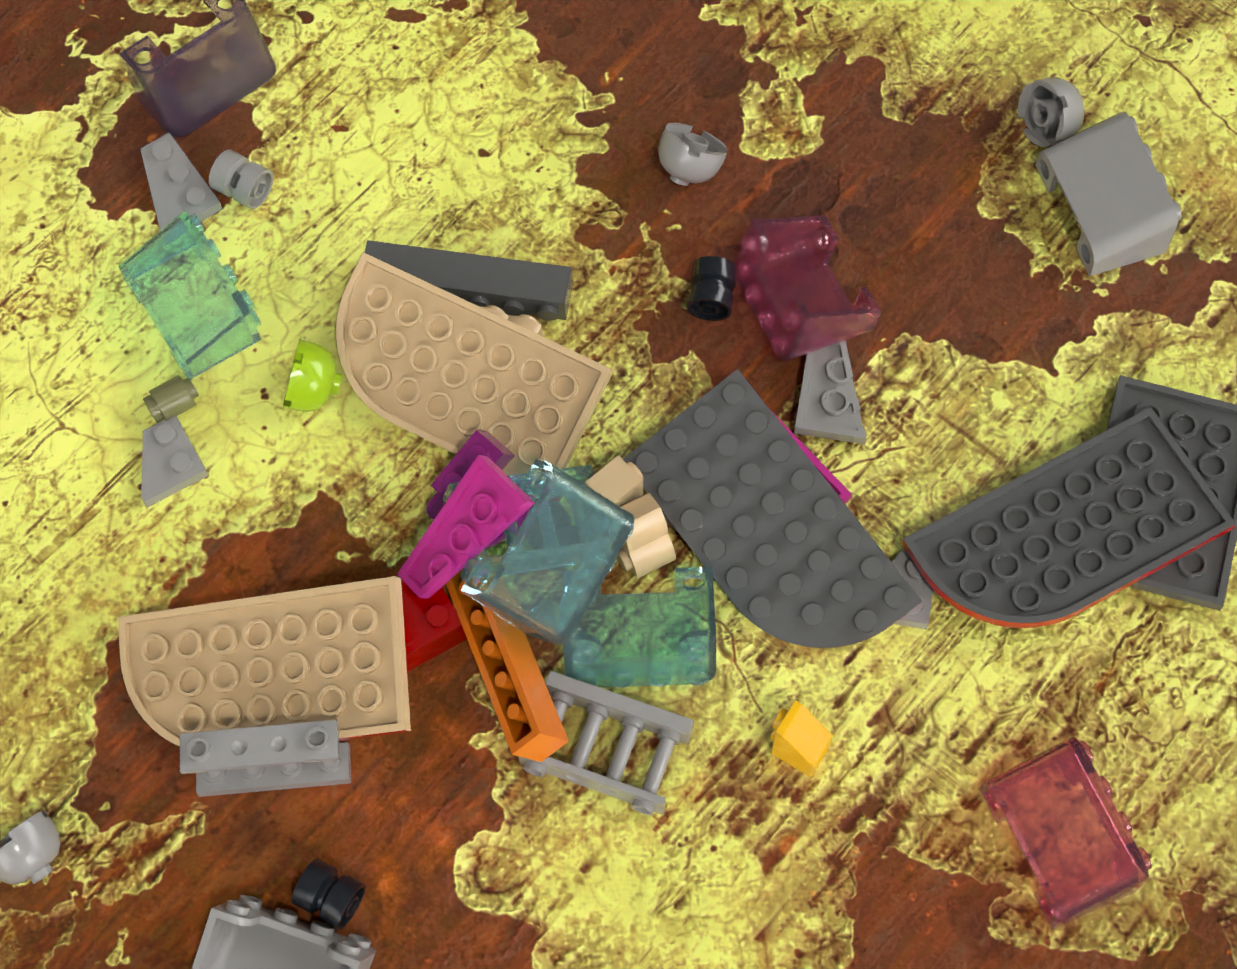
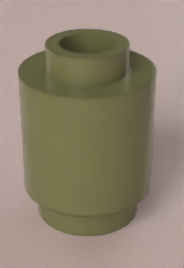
(171, 398)

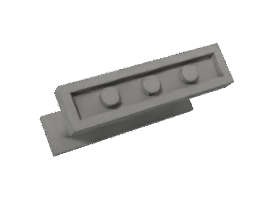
(635, 718)
(266, 758)

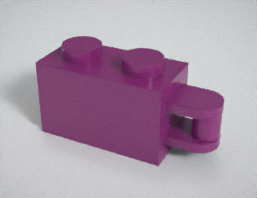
(478, 444)

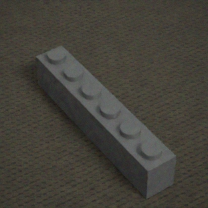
(486, 280)

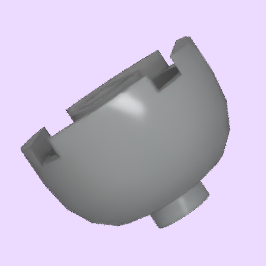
(1051, 110)
(689, 155)
(29, 850)

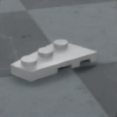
(176, 183)
(828, 397)

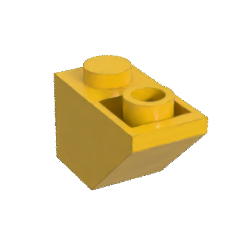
(800, 738)

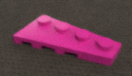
(467, 523)

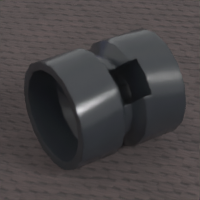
(712, 288)
(324, 891)

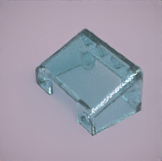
(191, 296)
(554, 557)
(647, 637)

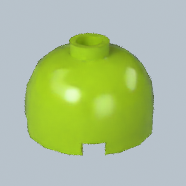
(311, 378)

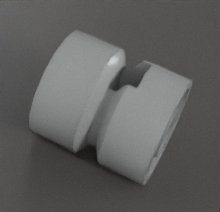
(241, 179)

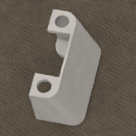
(1112, 194)
(254, 937)

